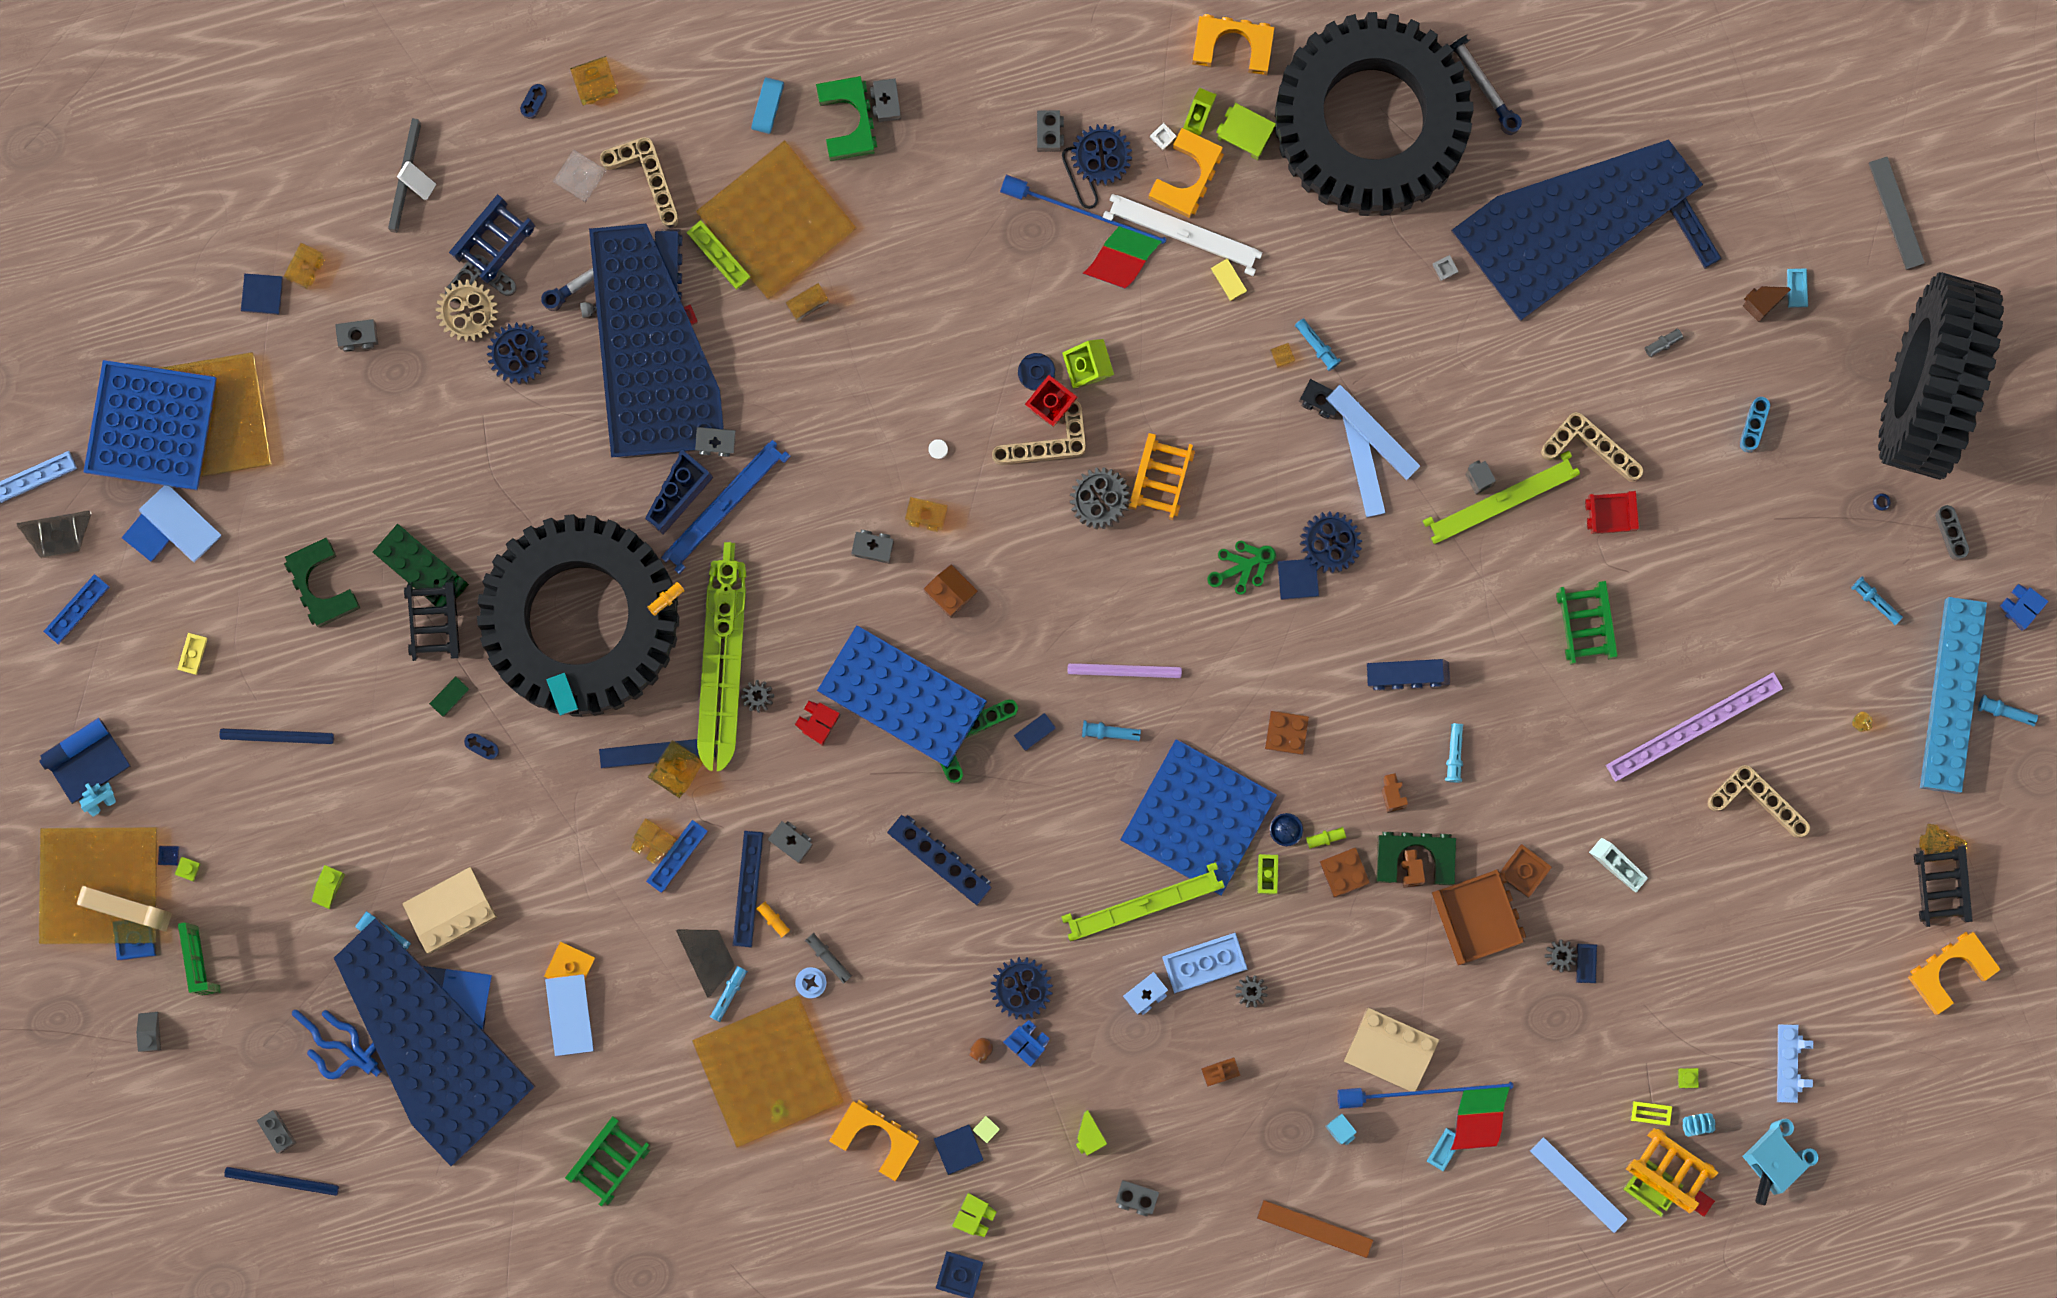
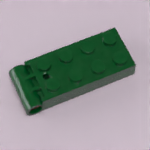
(417, 564)

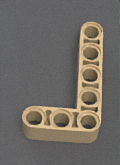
(651, 174)
(1593, 444)
(1029, 456)
(1761, 798)
(124, 908)

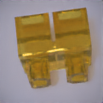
(660, 844)

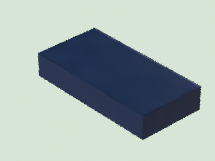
(1034, 731)
(1586, 963)

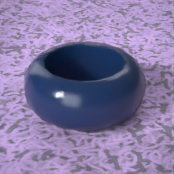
(1877, 506)

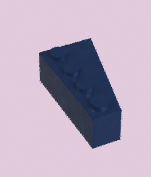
(668, 243)
(678, 492)
(1408, 673)

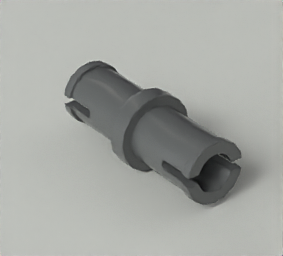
(1664, 342)

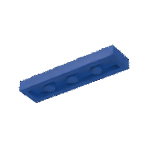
(76, 609)
(677, 856)

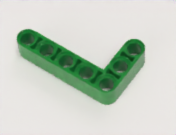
(984, 724)

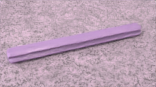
(1125, 670)

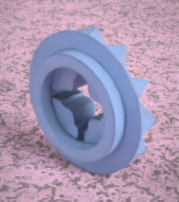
(801, 984)

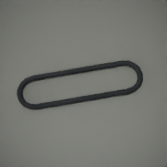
(1073, 183)

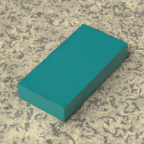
(562, 694)

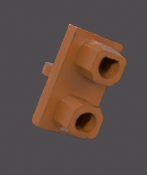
(1220, 1072)

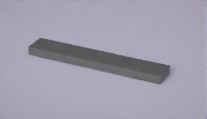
(402, 187)
(1896, 213)

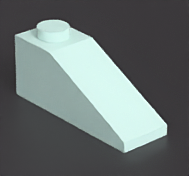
(1618, 864)

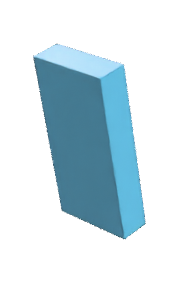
(1798, 284)
(1441, 1153)

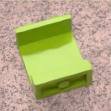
(1246, 130)

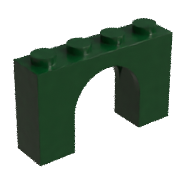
(301, 565)
(1441, 848)

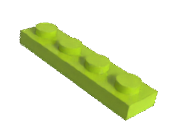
(718, 255)

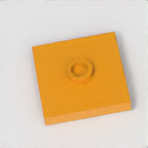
(569, 962)

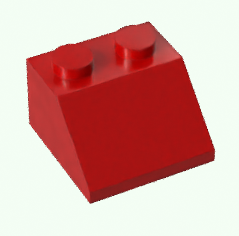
(1051, 401)

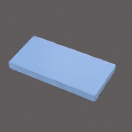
(180, 523)
(1204, 963)
(569, 1015)

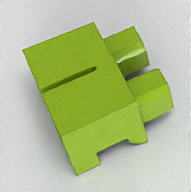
(977, 1208)

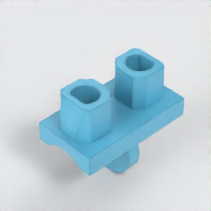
(94, 796)

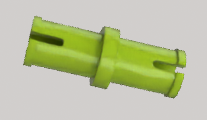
(1326, 837)

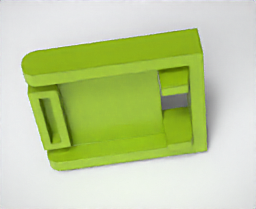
(1647, 1195)

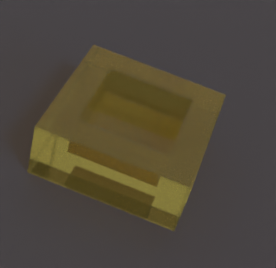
(1282, 355)

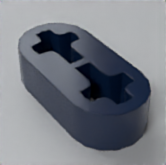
(530, 99)
(479, 750)

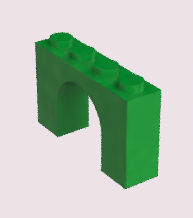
(851, 92)

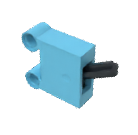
(1776, 1160)

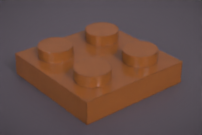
(1286, 732)
(1525, 870)
(1344, 872)

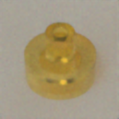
(1862, 722)

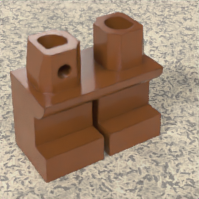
(1391, 794)
(1414, 869)

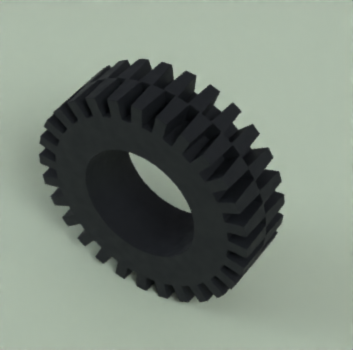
(1388, 48)
(1940, 376)
(536, 559)

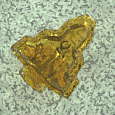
(1938, 840)

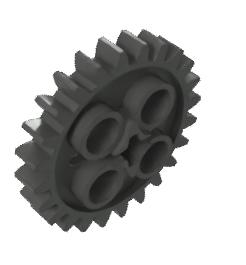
(1114, 487)

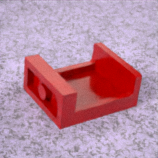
(1612, 513)

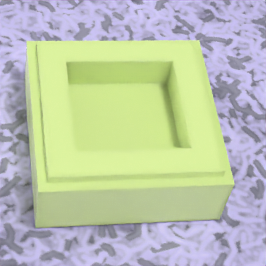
(986, 1129)

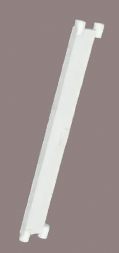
(1183, 231)

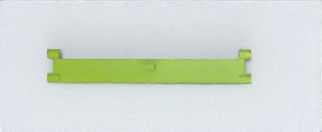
(1502, 500)
(1144, 904)

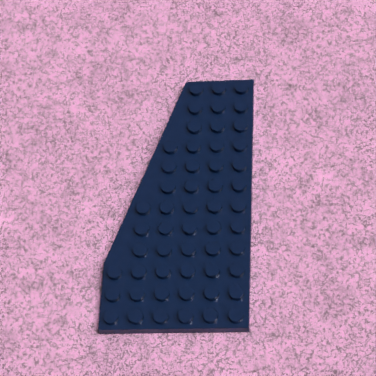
(1560, 228)
(650, 355)
(435, 1054)

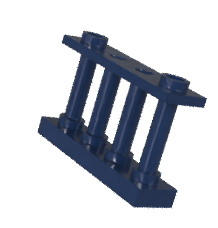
(477, 229)

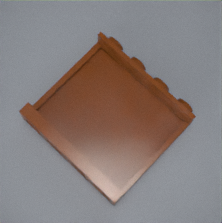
(1479, 917)

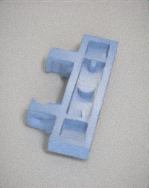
(1788, 1079)

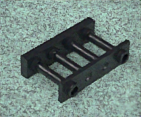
(450, 628)
(1961, 892)

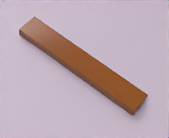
(1315, 1229)

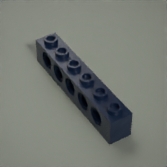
(906, 823)

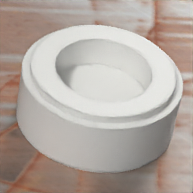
(938, 449)

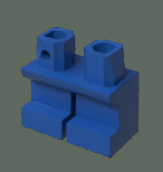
(2025, 608)
(1021, 1036)

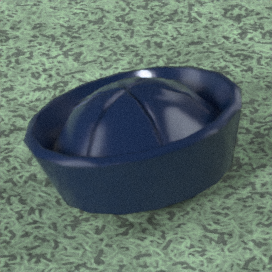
(1286, 829)

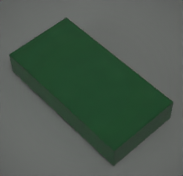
(449, 696)

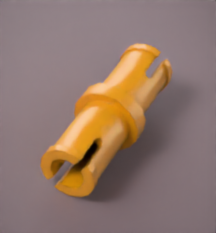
(665, 598)
(773, 919)

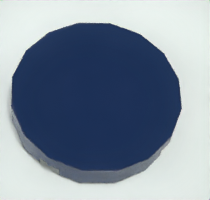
(1034, 370)

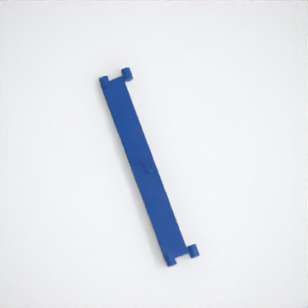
(723, 505)

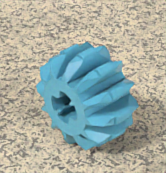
(1699, 1124)

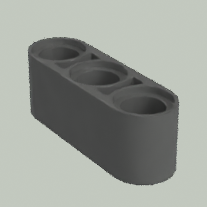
(1952, 542)

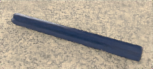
(276, 736)
(281, 1181)

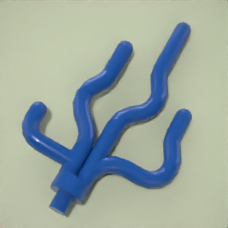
(357, 1058)

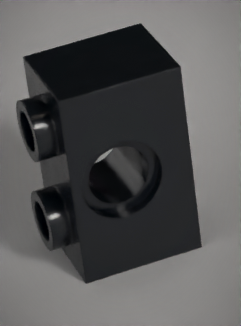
(1309, 395)

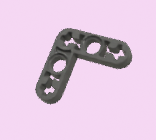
(500, 287)

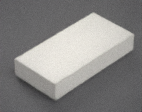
(416, 180)

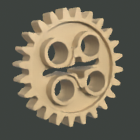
(462, 293)

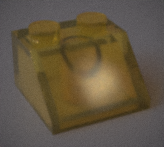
(594, 80)
(675, 769)

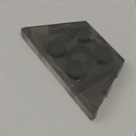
(56, 534)
(708, 956)

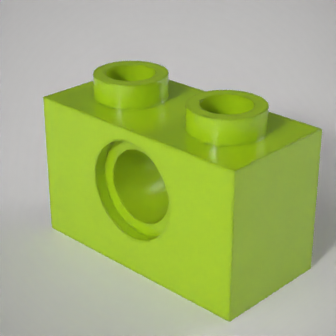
(1267, 874)

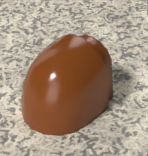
(981, 1049)

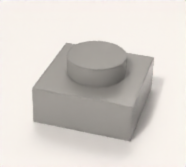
(1445, 268)

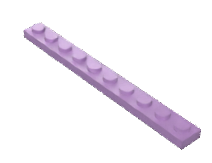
(1694, 727)

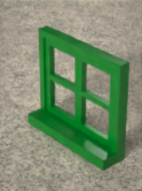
(194, 961)

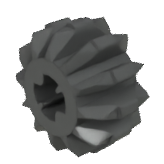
(756, 689)
(1560, 962)
(1251, 998)

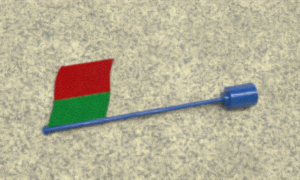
(1122, 252)
(1477, 1116)

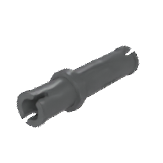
(831, 961)

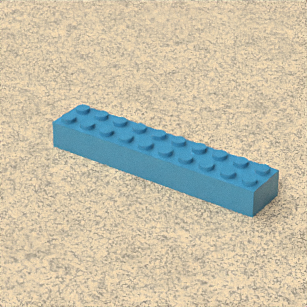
(1953, 695)

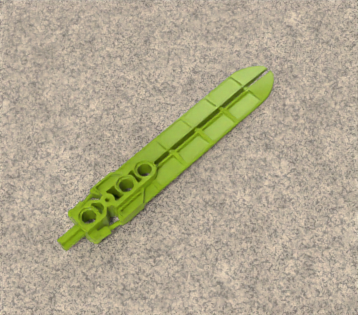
(711, 661)

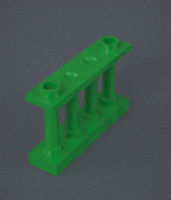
(1601, 611)
(589, 1159)

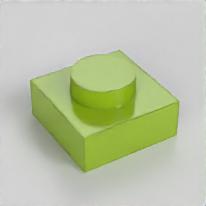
(187, 869)
(1688, 1078)

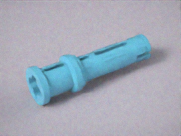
(1455, 763)

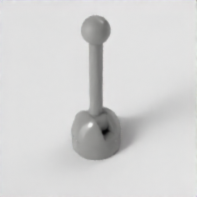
(587, 309)

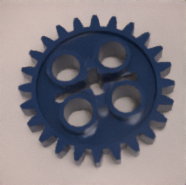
(1118, 152)
(503, 362)
(1323, 557)
(1005, 994)

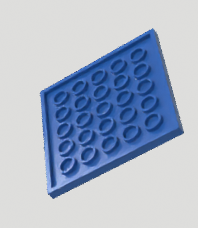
(150, 425)
(1198, 815)

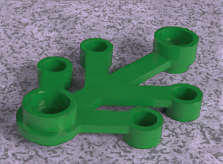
(1244, 565)

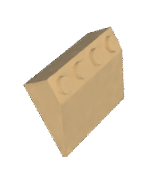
(449, 911)
(1391, 1050)

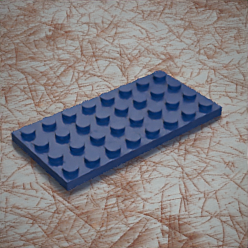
(902, 696)

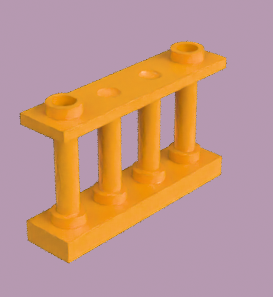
(1143, 481)
(1655, 1178)

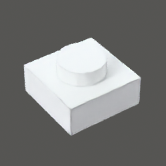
(1163, 136)

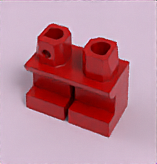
(821, 714)

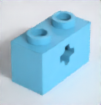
(1341, 1130)

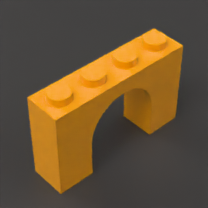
(1258, 36)
(1185, 199)
(1927, 977)
(902, 1143)

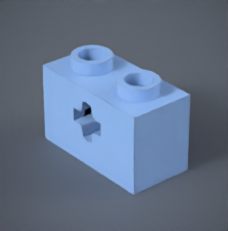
(1134, 996)

